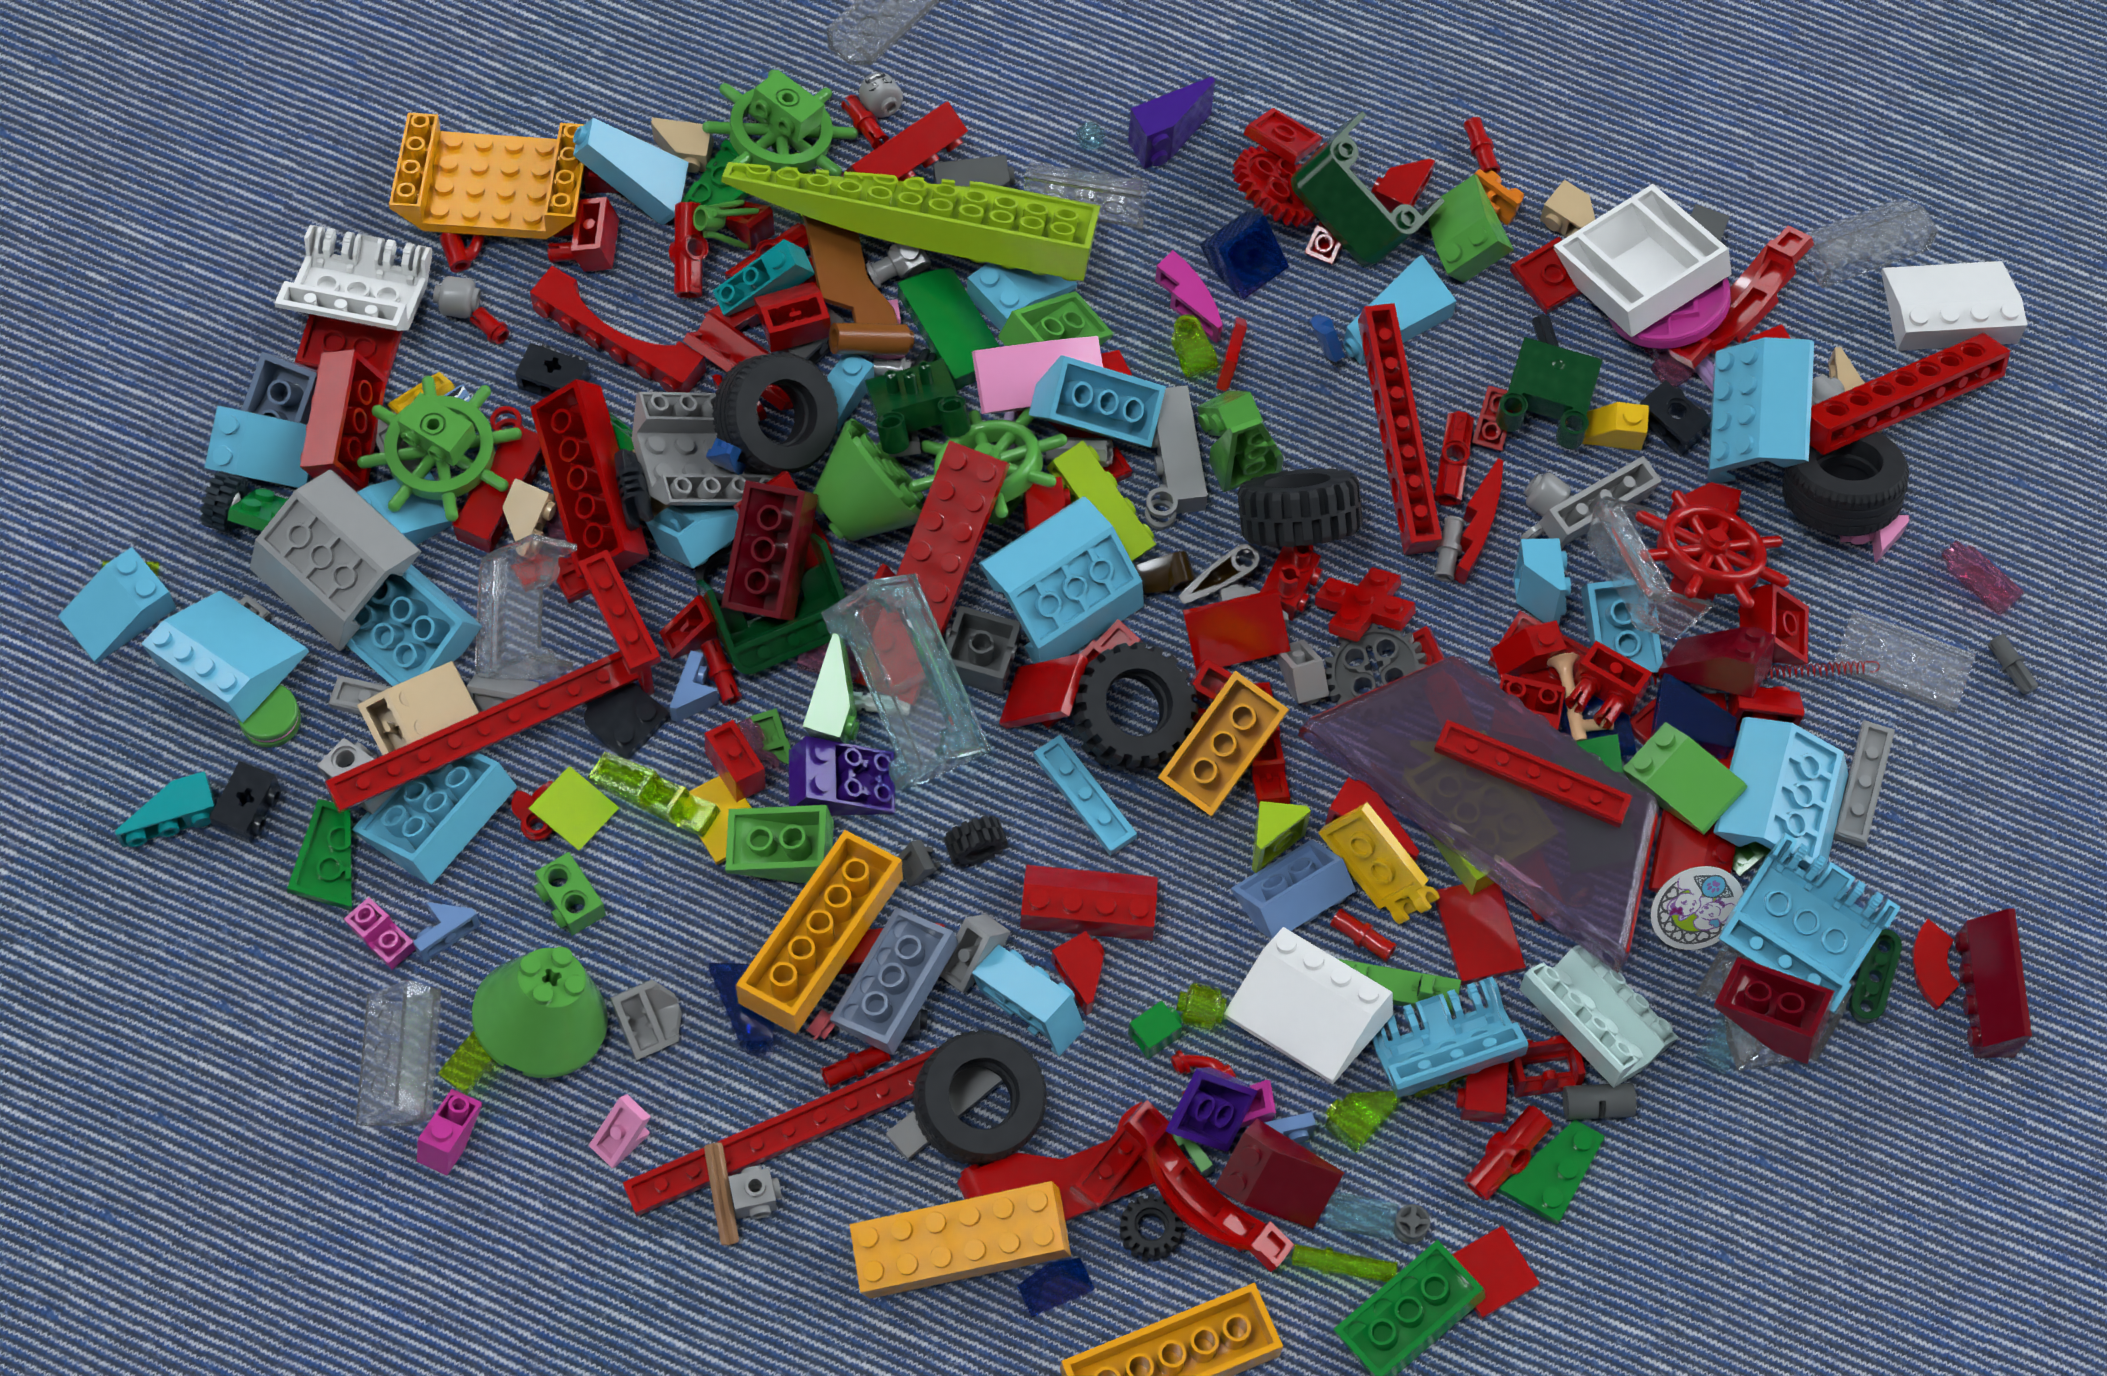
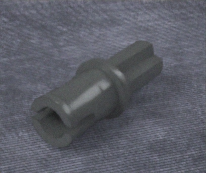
(2013, 664)

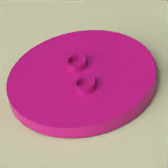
(1686, 323)

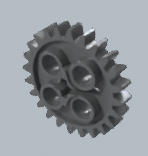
(1346, 680)

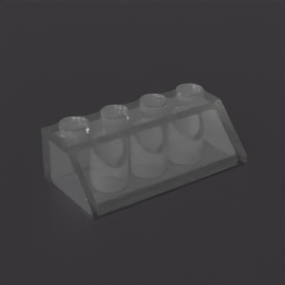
(873, 27)
(1120, 198)
(1869, 241)
(399, 1055)

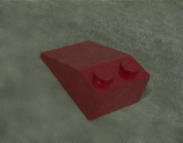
(1723, 660)
(1776, 1008)
(1279, 1176)

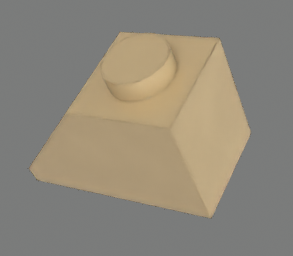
(684, 141)

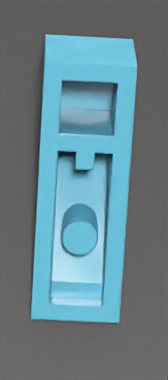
(849, 384)

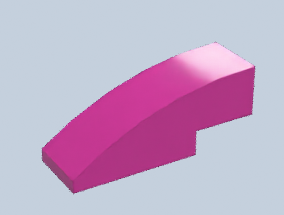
(1189, 293)

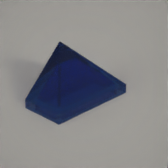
(1055, 1285)

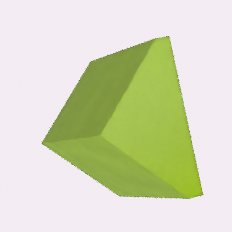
(1276, 830)

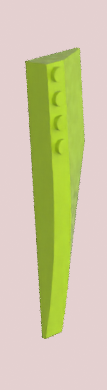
(961, 221)

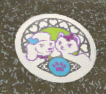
(1694, 907)

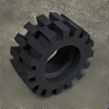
(975, 841)
(1144, 1247)

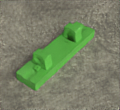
(1405, 983)

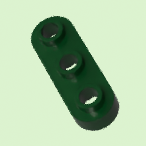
(1884, 967)

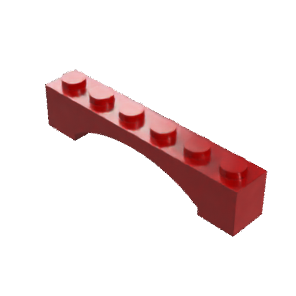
(672, 366)

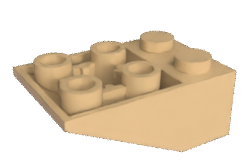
(417, 707)

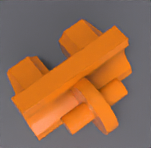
(1504, 201)

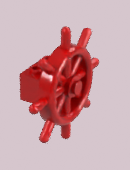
(1704, 563)

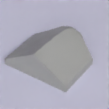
(648, 1017)

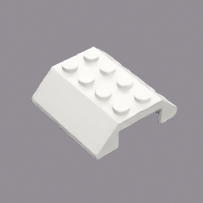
(357, 282)

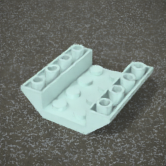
(1598, 1014)

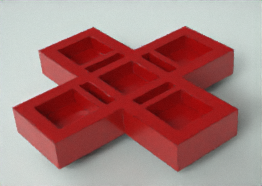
(1365, 604)

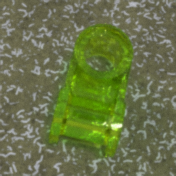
(1192, 346)

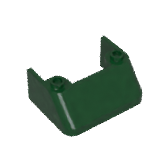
(1348, 206)
(770, 640)

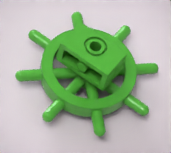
(785, 118)
(439, 433)
(1020, 473)

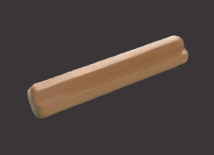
(721, 1193)

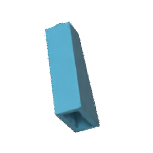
(633, 167)
(1419, 303)

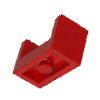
(734, 760)

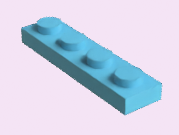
(1085, 795)

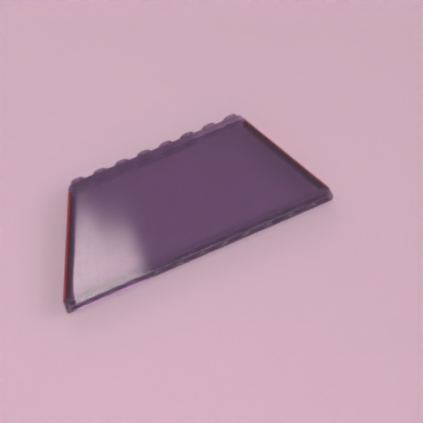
(1546, 855)

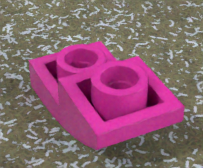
(380, 933)

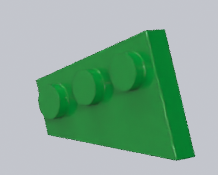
(709, 188)
(325, 858)
(1554, 1172)

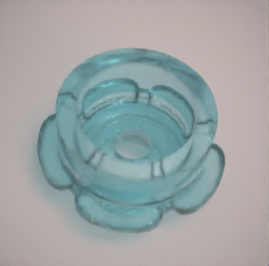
(1090, 136)

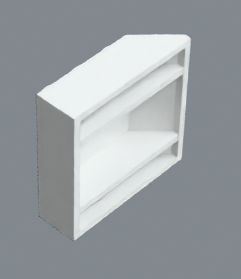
(1643, 260)

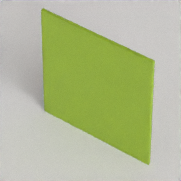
(573, 808)

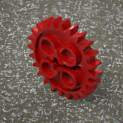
(1268, 183)

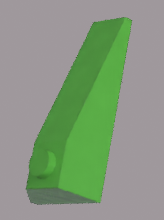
(1244, 454)

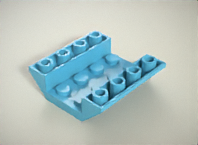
(1066, 580)
(1792, 788)

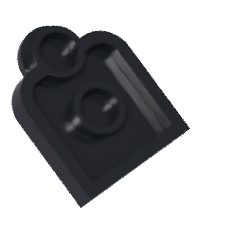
(624, 719)

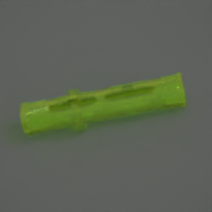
(1343, 1263)

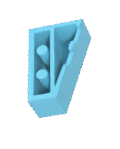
(1031, 996)

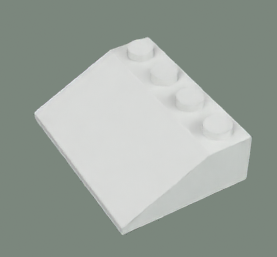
(1952, 304)
(1310, 1005)

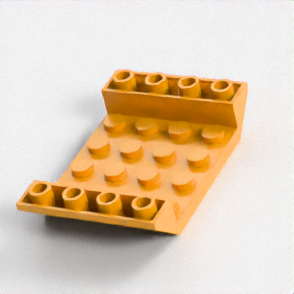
(486, 181)

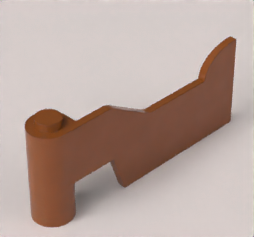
(845, 283)

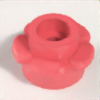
(821, 1025)

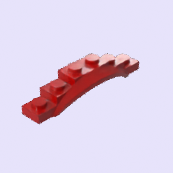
(1751, 295)
(1196, 1199)

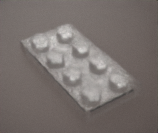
(1907, 660)

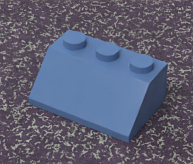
(1294, 888)

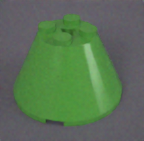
(865, 488)
(540, 1014)

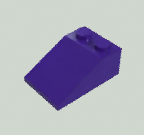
(1167, 122)
(1212, 1108)

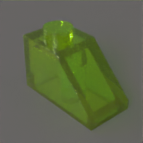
(1359, 1116)

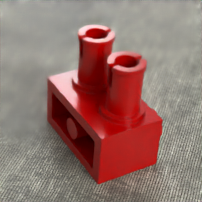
(593, 236)
(1292, 576)
(1610, 678)

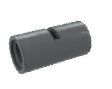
(1599, 1101)

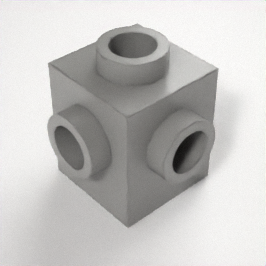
(754, 1192)

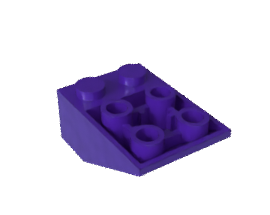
(841, 776)

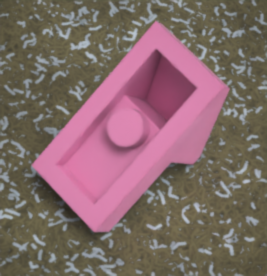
(1882, 539)
(621, 1131)

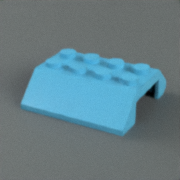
(1760, 405)
(1806, 919)
(1448, 1045)

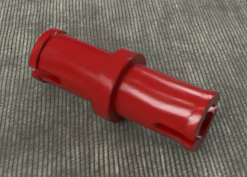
(864, 121)
(1481, 145)
(721, 672)
(1363, 935)
(853, 1065)

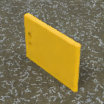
(716, 837)

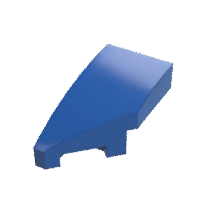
(1327, 337)
(726, 456)

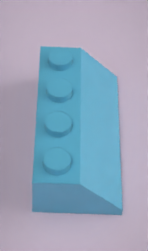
(1098, 401)

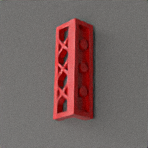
(727, 348)

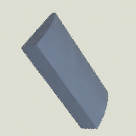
(894, 980)

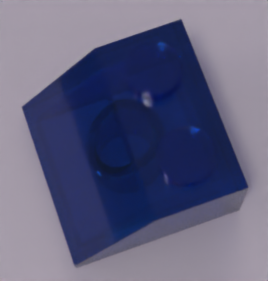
(1245, 254)

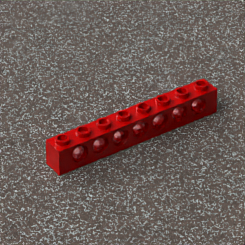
(1906, 392)
(1399, 429)

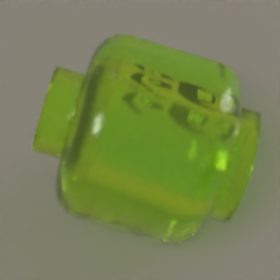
(1201, 1006)

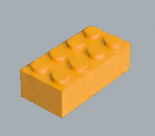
(1223, 743)

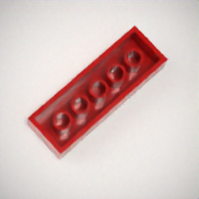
(582, 471)

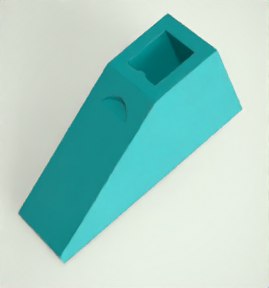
(775, 270)
(177, 806)

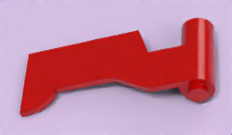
(1027, 1169)

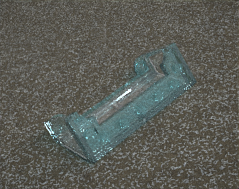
(909, 678)

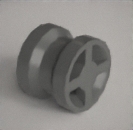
(1412, 1216)

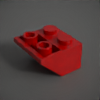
(793, 316)
(1536, 696)

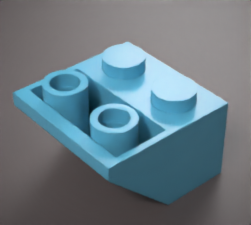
(1541, 578)

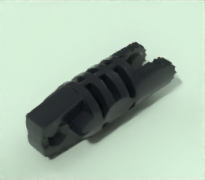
(632, 489)

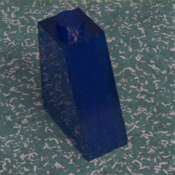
(1694, 716)
(751, 1030)

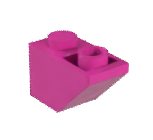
(448, 1132)

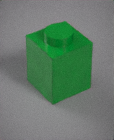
(1155, 1029)

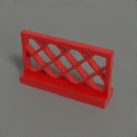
(621, 617)

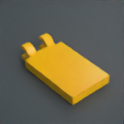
(1379, 863)

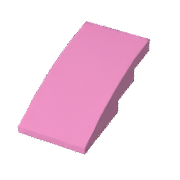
(1010, 373)

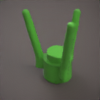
(713, 217)

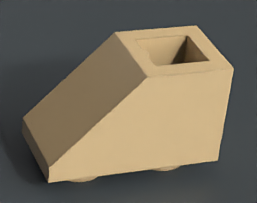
(1567, 210)
(528, 509)

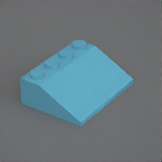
(411, 628)
(224, 653)
(436, 815)

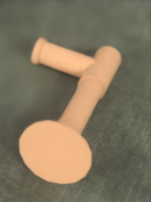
(1564, 665)

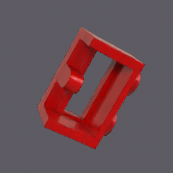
(1551, 1050)

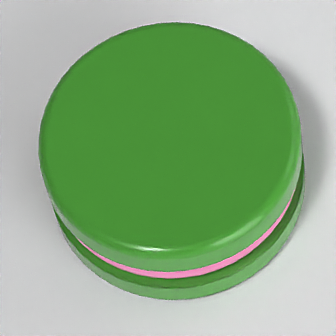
(274, 719)

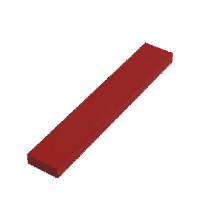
(1533, 773)

